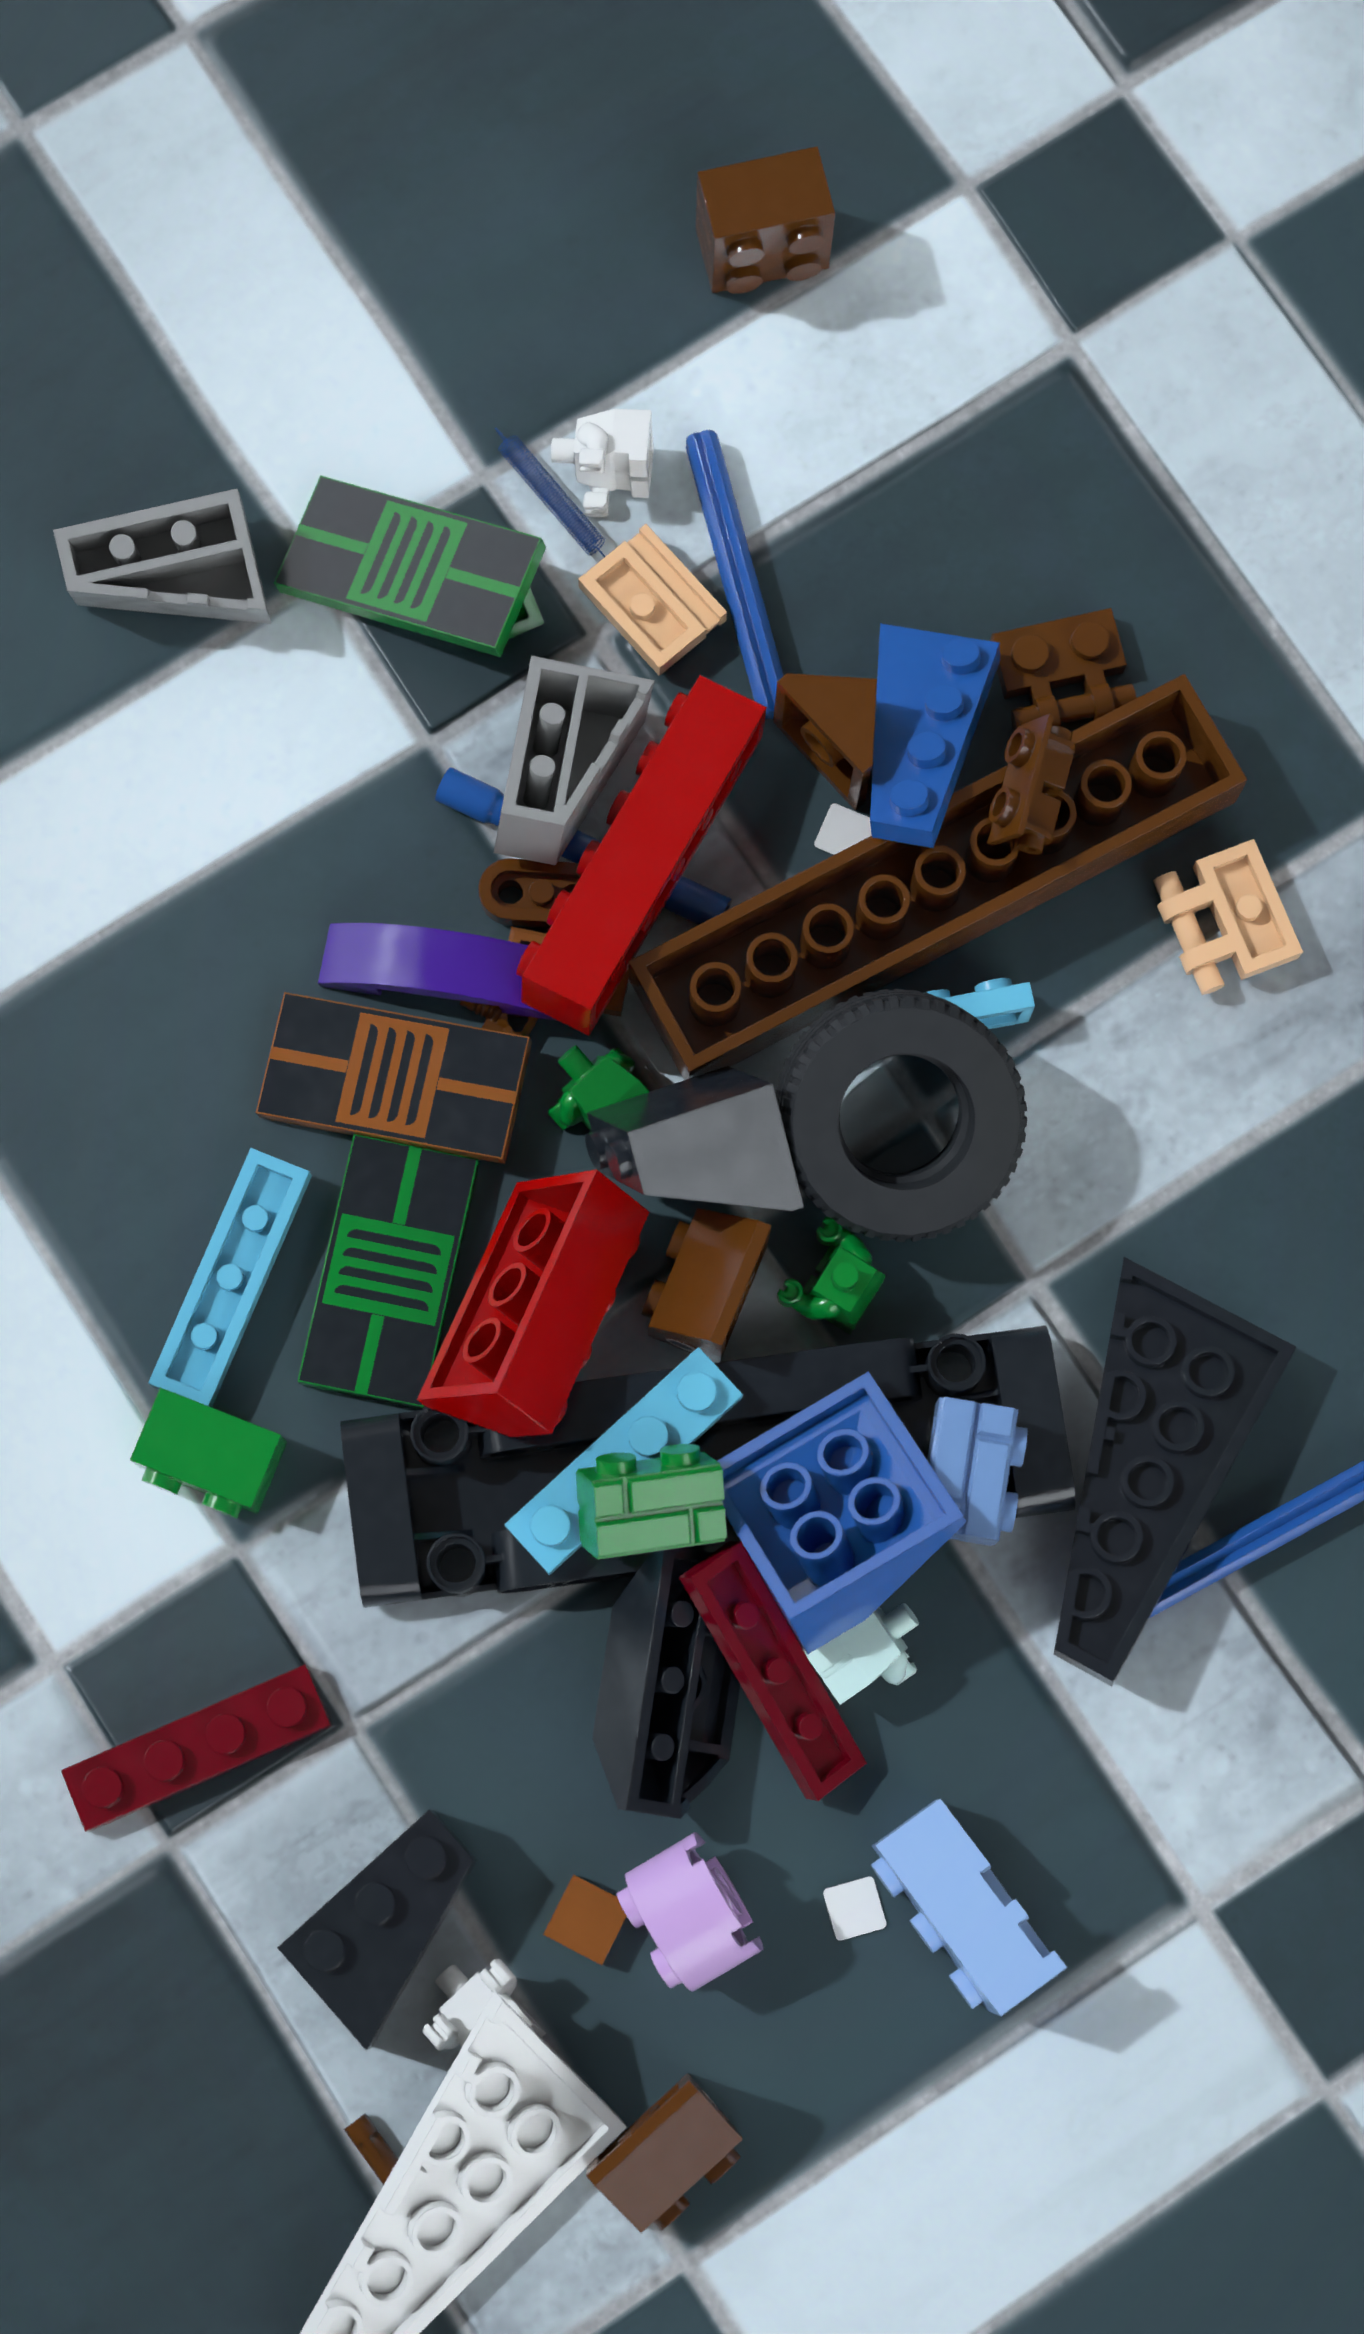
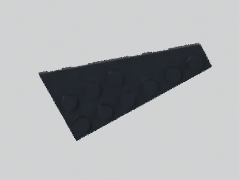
(1167, 1429)

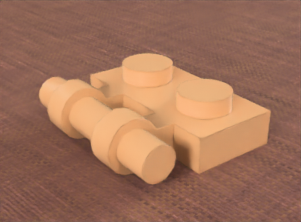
(1246, 912)

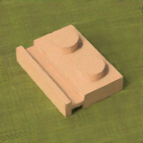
(652, 599)

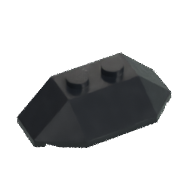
(663, 1693)

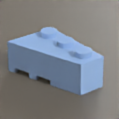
(964, 1910)

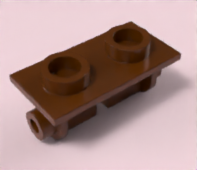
(1035, 757)

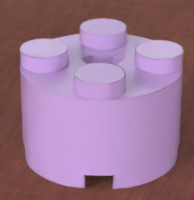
(689, 1913)

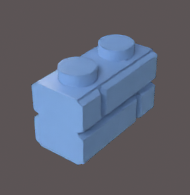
(972, 1458)

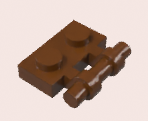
(1060, 655)

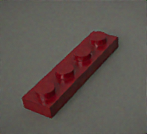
(773, 1670)
(196, 1748)

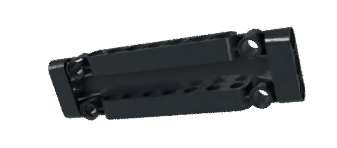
(422, 1503)

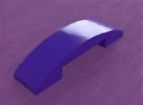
(425, 963)

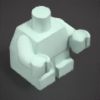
(866, 1653)

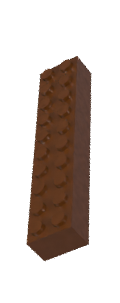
(901, 905)

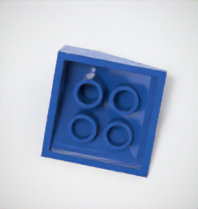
(836, 1509)

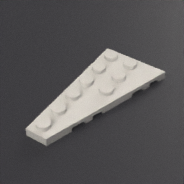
(475, 2173)

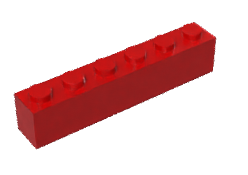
(641, 854)

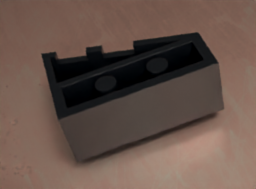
(379, 1925)

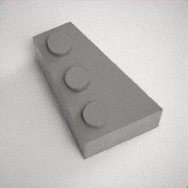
(168, 560)
(564, 752)

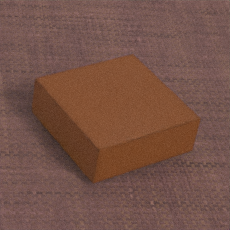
(586, 1920)

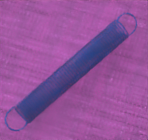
(593, 538)

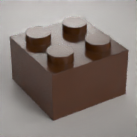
(764, 220)

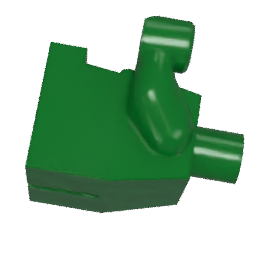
(594, 1085)
(843, 1281)

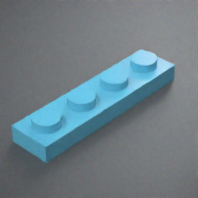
(230, 1278)
(669, 1414)

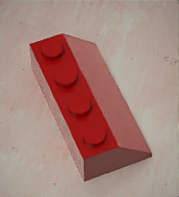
(535, 1304)

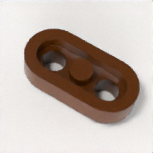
(536, 881)

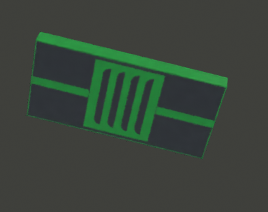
(410, 565)
(388, 1271)

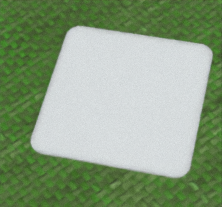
(842, 829)
(854, 1908)

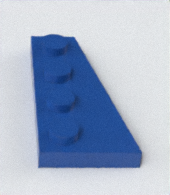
(924, 724)

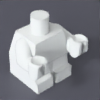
(609, 454)
(467, 2002)

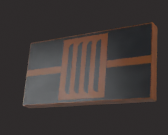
(394, 1077)

